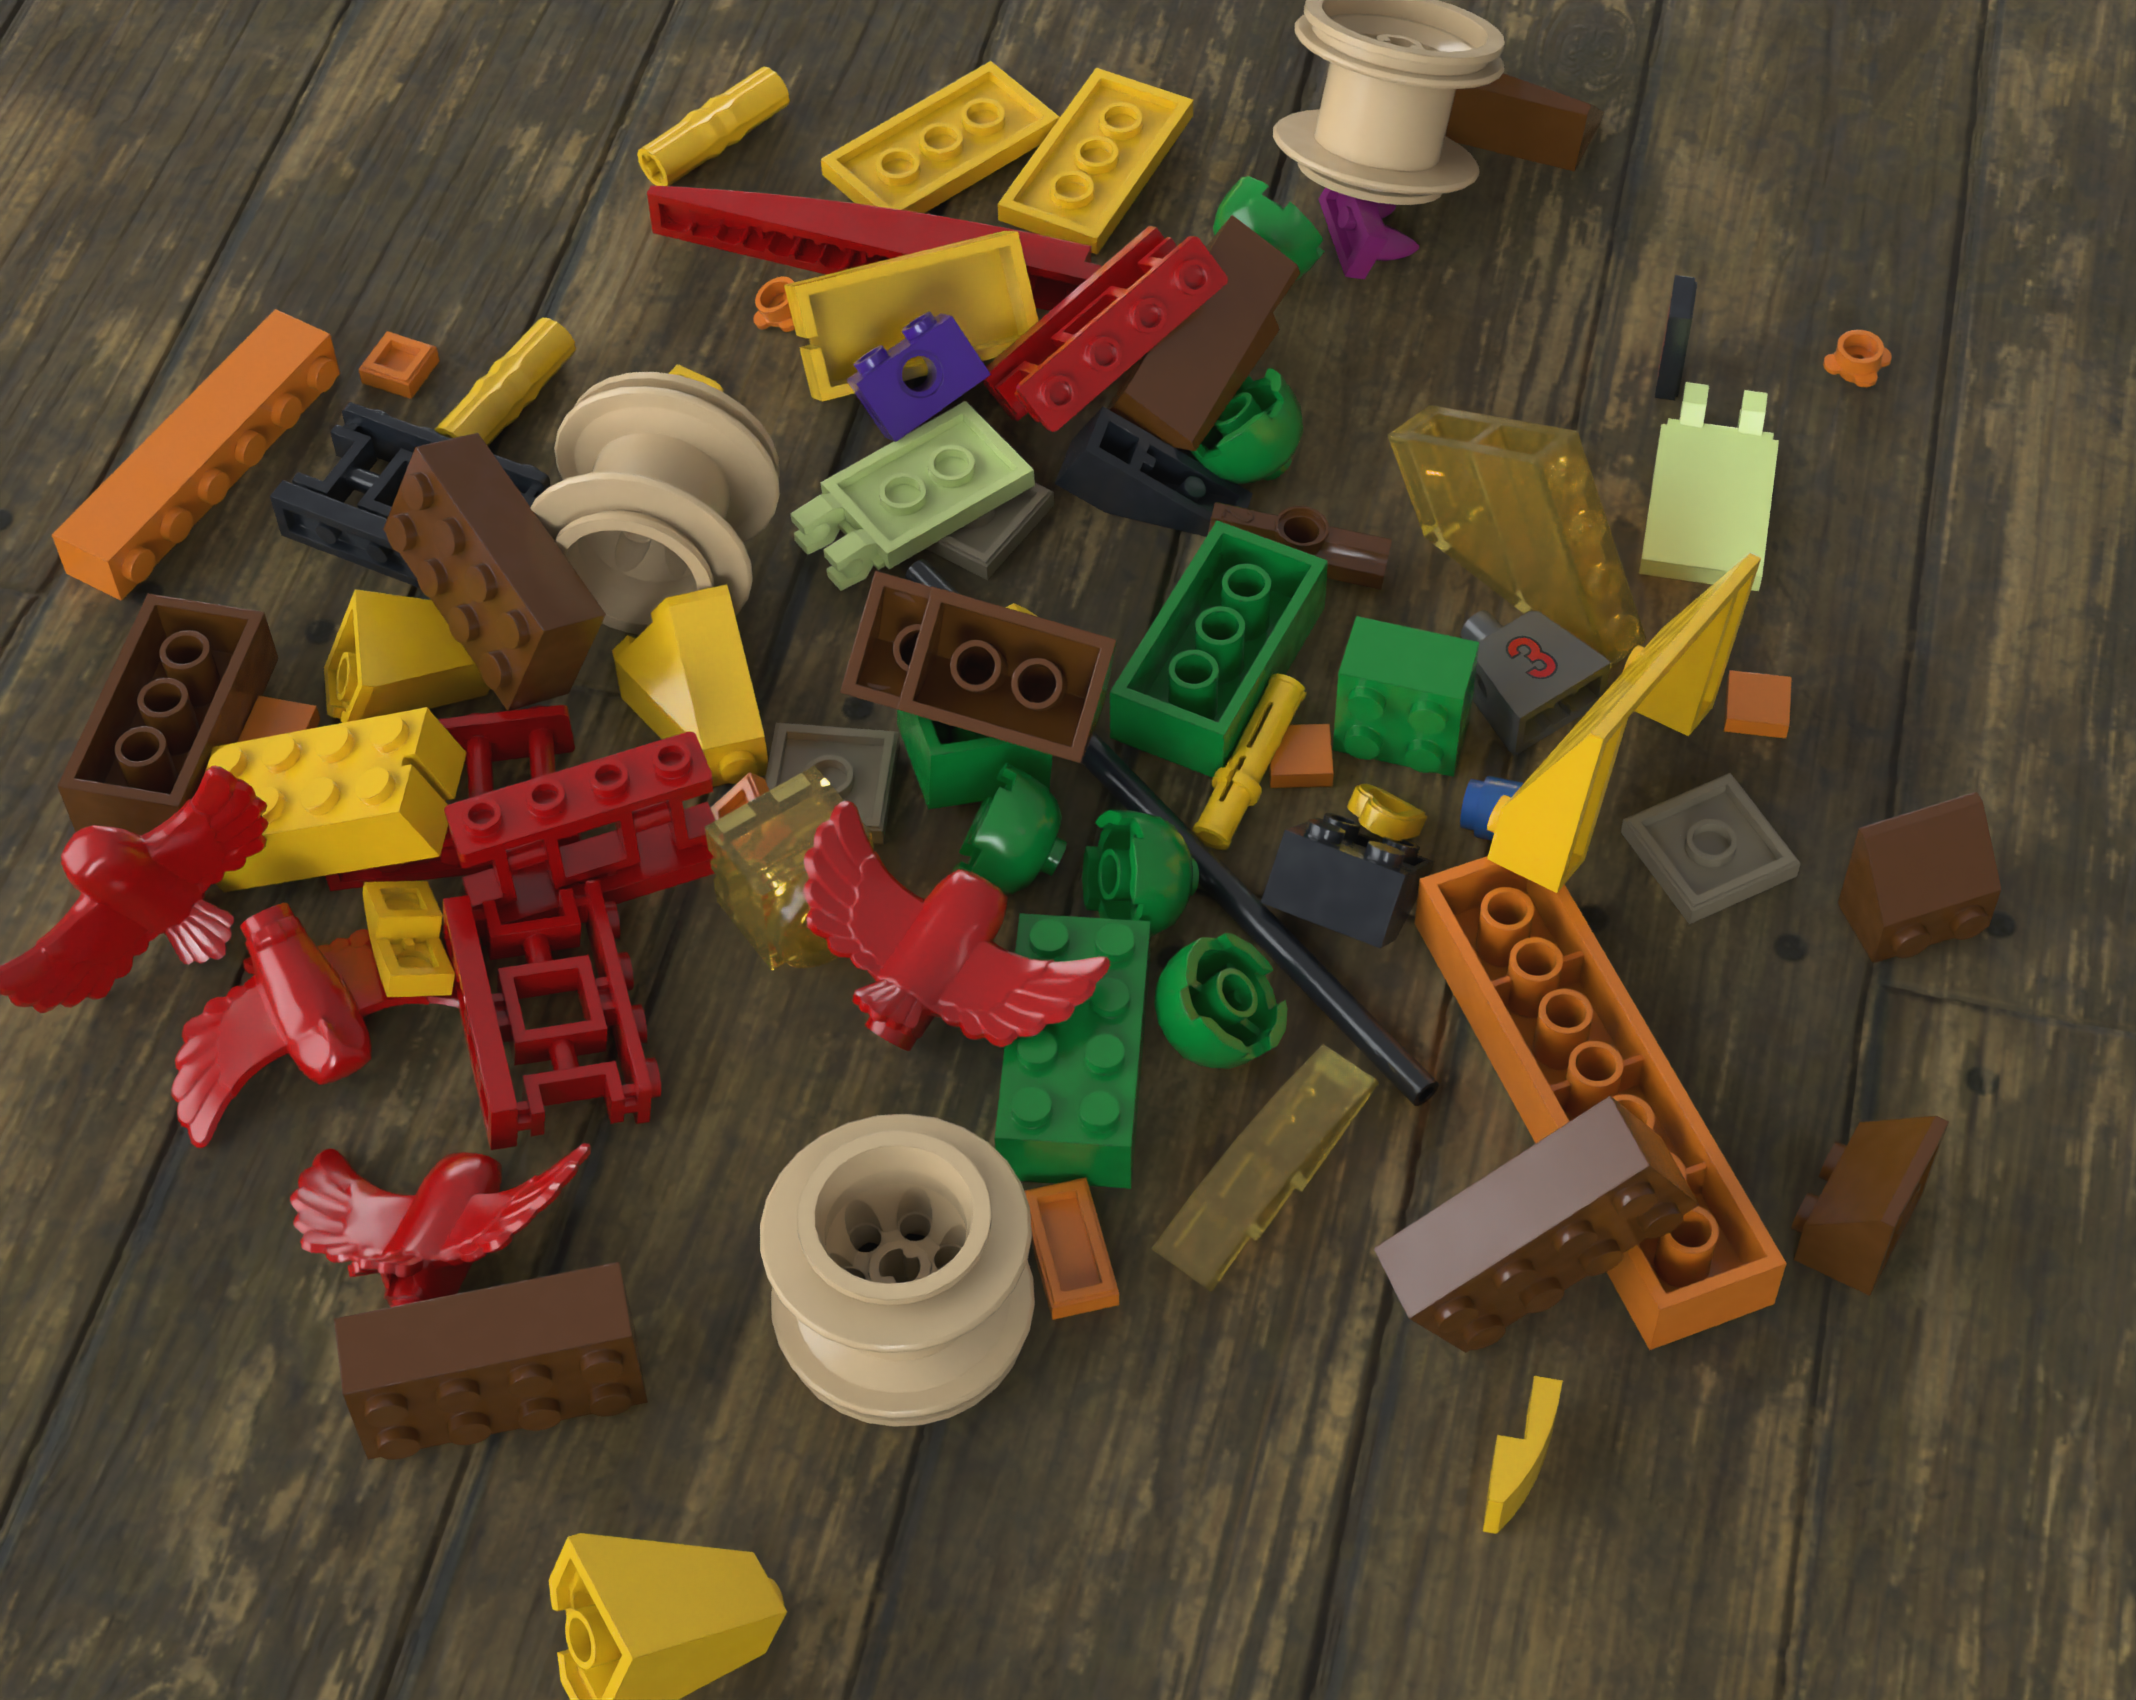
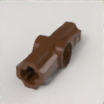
(1350, 554)

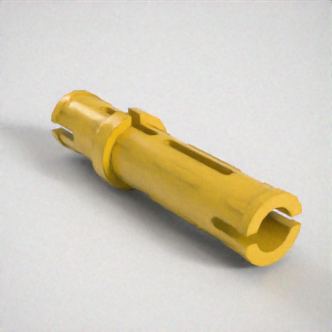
(1239, 781)

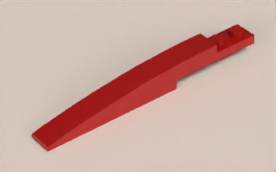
(846, 235)

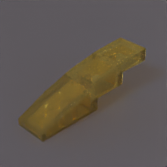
(1264, 1166)

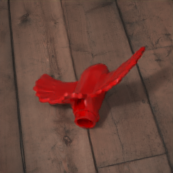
(139, 890)
(932, 951)
(296, 1004)
(422, 1239)

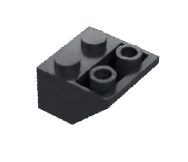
(1346, 879)

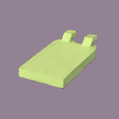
(1710, 492)
(910, 495)

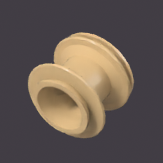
(1390, 97)
(659, 493)
(885, 1326)

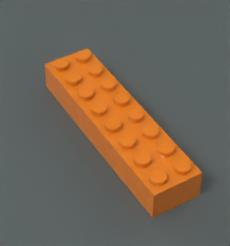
(1571, 1038)

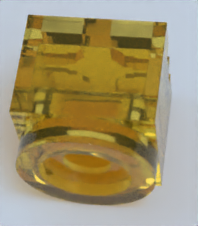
(763, 868)

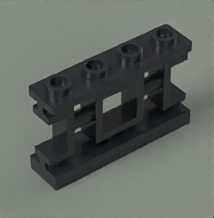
(316, 511)

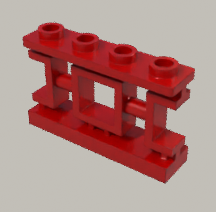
(1103, 328)
(638, 789)
(498, 1018)

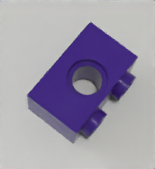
(951, 373)

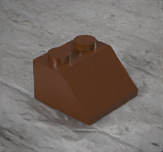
(1921, 879)
(1867, 1198)

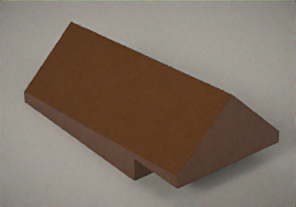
(1524, 122)
(1203, 362)
(980, 666)

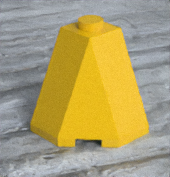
(396, 659)
(695, 678)
(658, 1616)

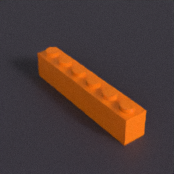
(196, 455)

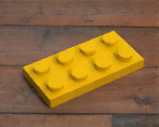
(941, 143)
(1096, 160)

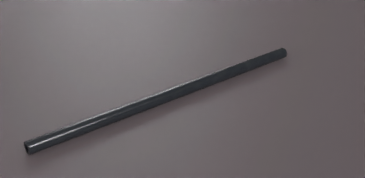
(1250, 913)

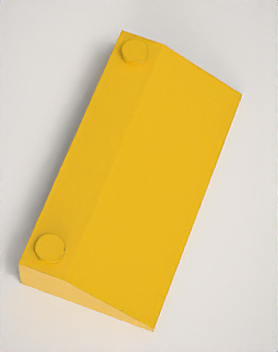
(1672, 680)

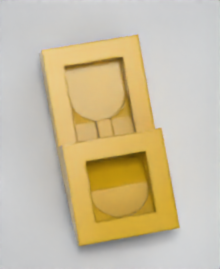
(405, 938)
(1519, 1461)

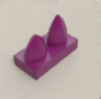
(1361, 234)

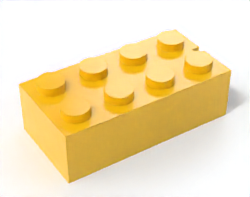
(867, 306)
(346, 795)

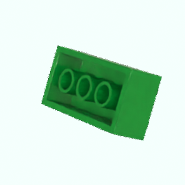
(1215, 646)
(1076, 1084)

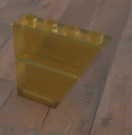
(1521, 518)

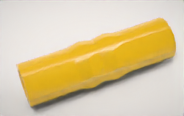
(713, 127)
(511, 383)

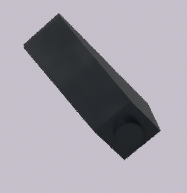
(1143, 477)

